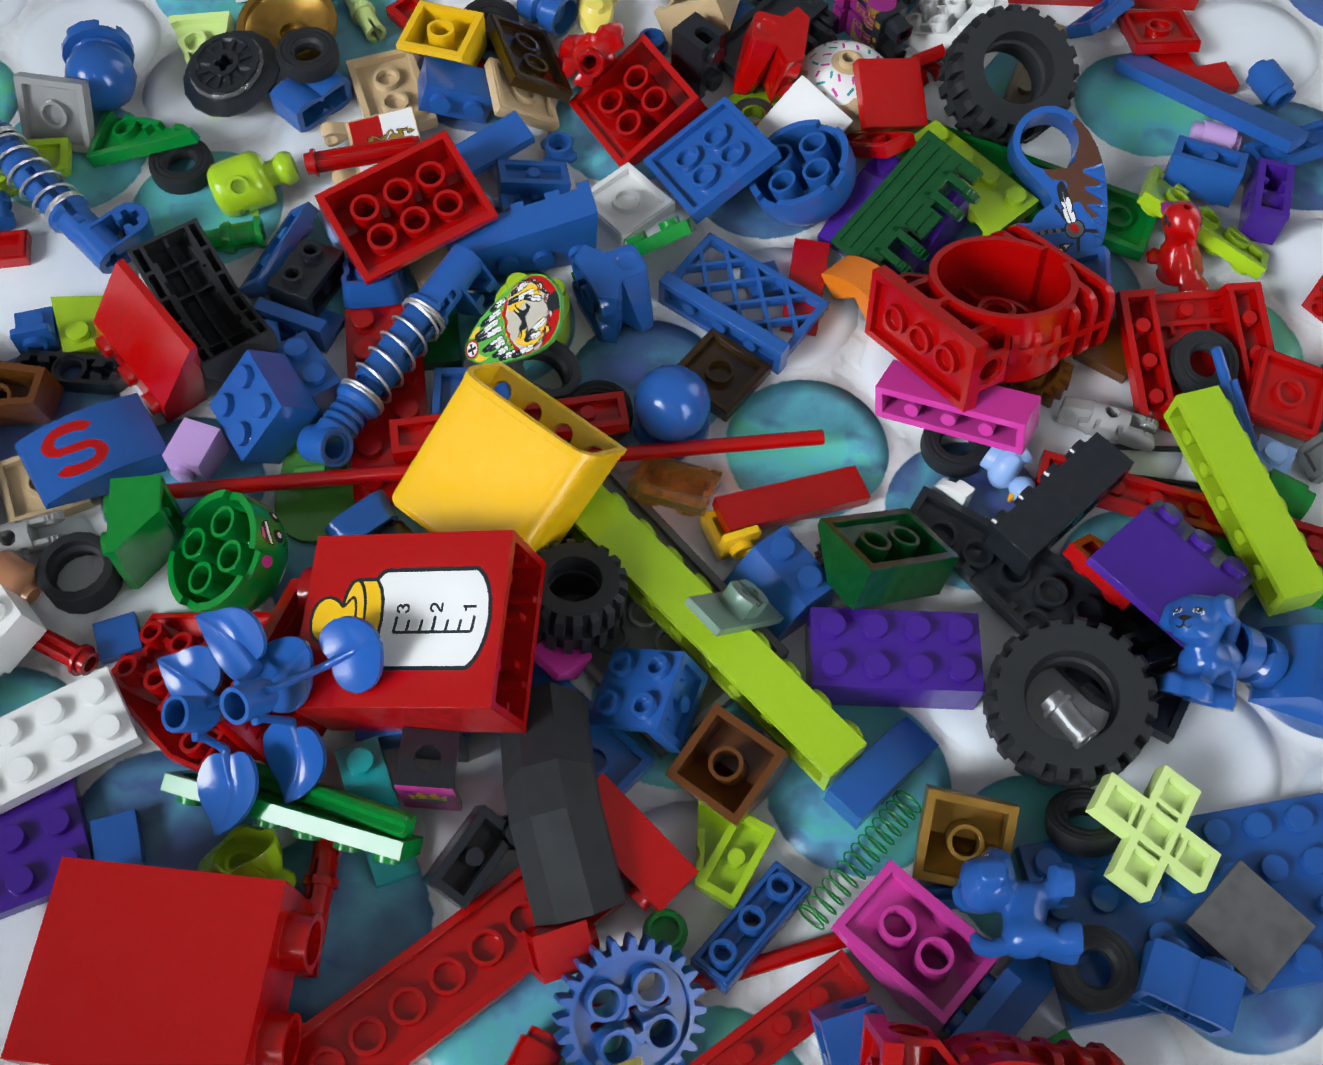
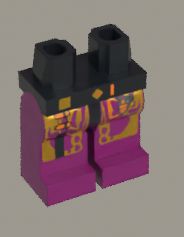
(875, 24)

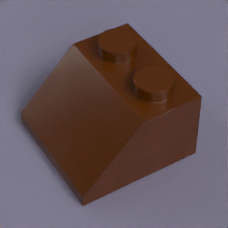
(729, 765)

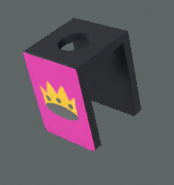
(435, 787)

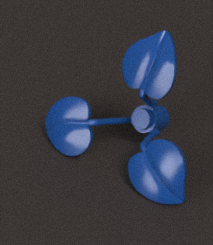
(292, 752)
(226, 780)

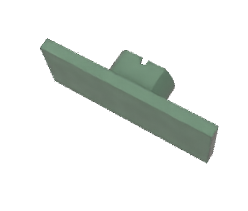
(735, 609)

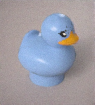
(1003, 470)

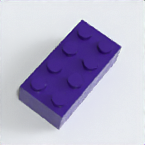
(895, 657)

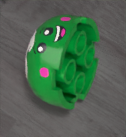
(228, 554)

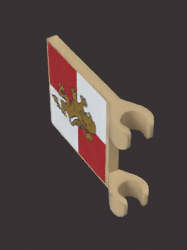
(369, 129)

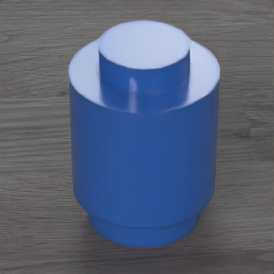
(1270, 83)

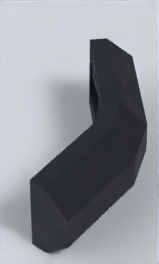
(202, 297)
(559, 810)

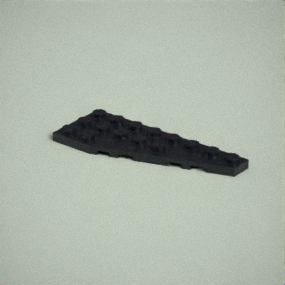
(1042, 592)

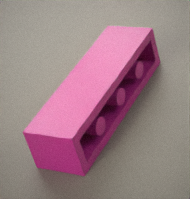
(1000, 419)

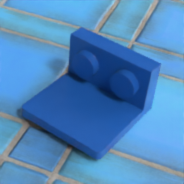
(650, 694)

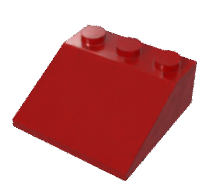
(637, 103)
(148, 346)

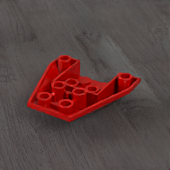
(146, 691)

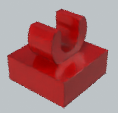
(929, 62)

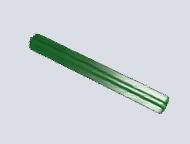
(346, 806)

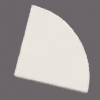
(959, 492)

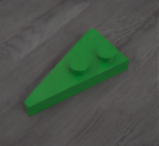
(134, 138)
(670, 231)

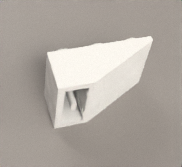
(943, 20)

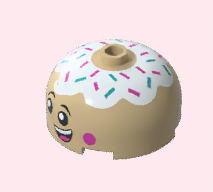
(831, 71)

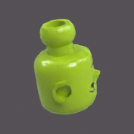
(248, 183)

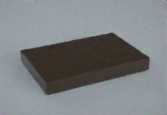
(528, 58)

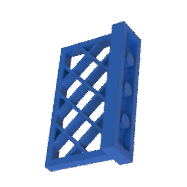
(709, 313)

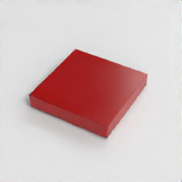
(1158, 31)
(890, 94)
(1285, 394)

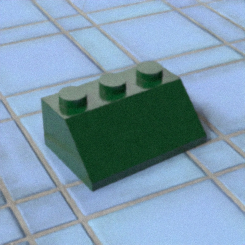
(883, 557)

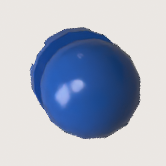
(102, 58)
(671, 406)

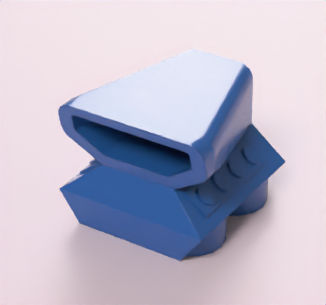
(612, 290)

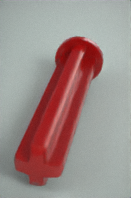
(355, 155)
(79, 659)

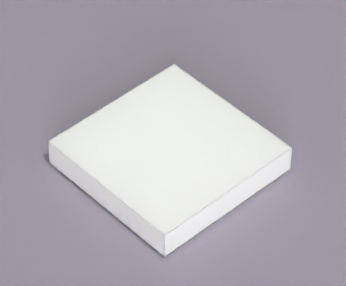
(801, 103)
(629, 203)

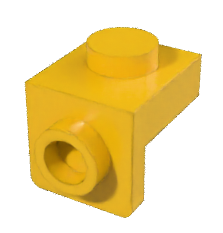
(728, 545)

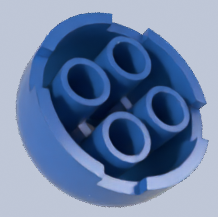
(810, 178)

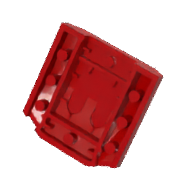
(1155, 322)

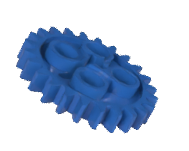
(620, 971)

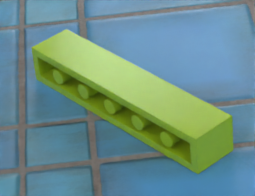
(1245, 501)

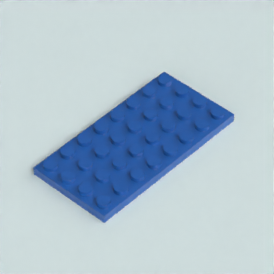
(1272, 838)

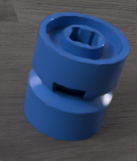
(551, 15)
(1263, 658)

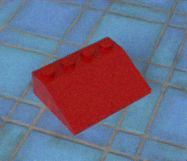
(405, 207)

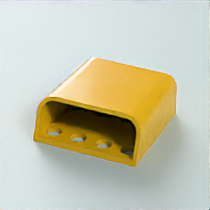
(502, 468)

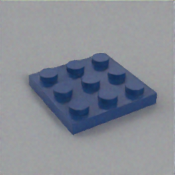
(712, 159)

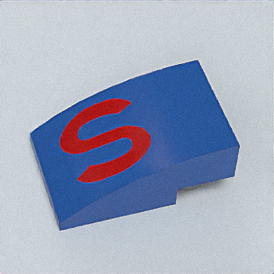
(87, 448)

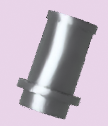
(1068, 718)

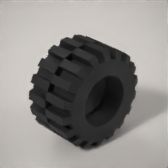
(588, 621)

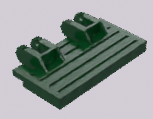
(907, 204)

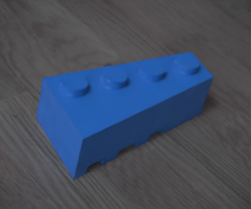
(537, 233)

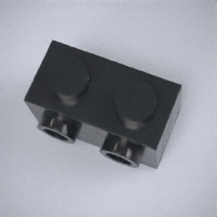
(308, 277)

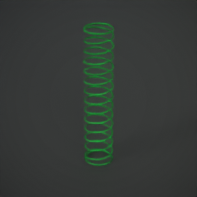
(856, 856)

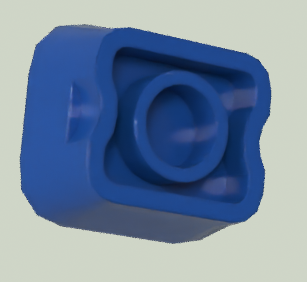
(384, 292)
(364, 517)

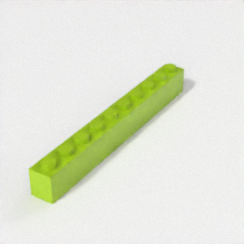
(738, 662)

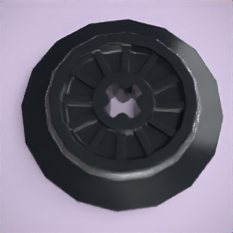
(231, 73)

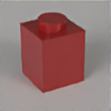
(555, 946)

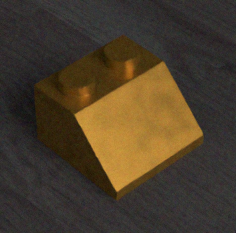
(959, 828)

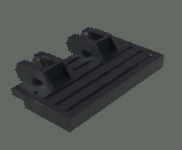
(818, 32)

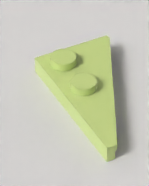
(197, 28)

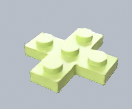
(1153, 833)

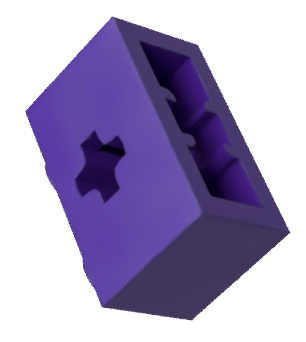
(1266, 200)

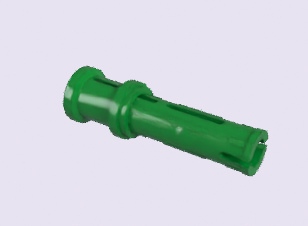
(238, 236)

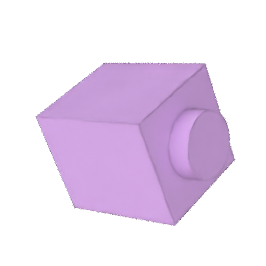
(195, 451)

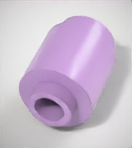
(1216, 134)

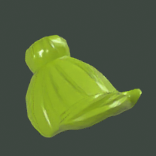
(248, 853)

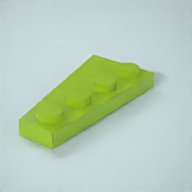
(1228, 243)

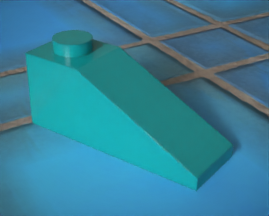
(368, 775)

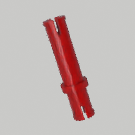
(319, 887)

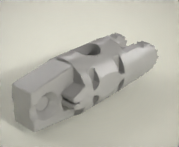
(1109, 421)
(26, 533)

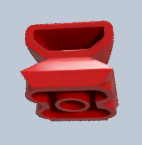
(771, 53)

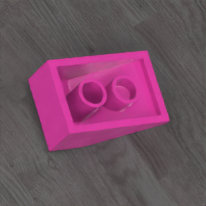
(913, 946)

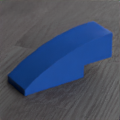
(879, 772)

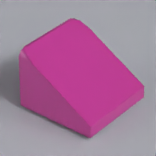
(560, 665)

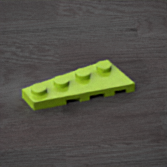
(1002, 199)

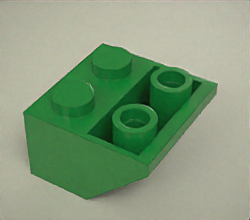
(140, 527)

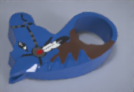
(1071, 197)

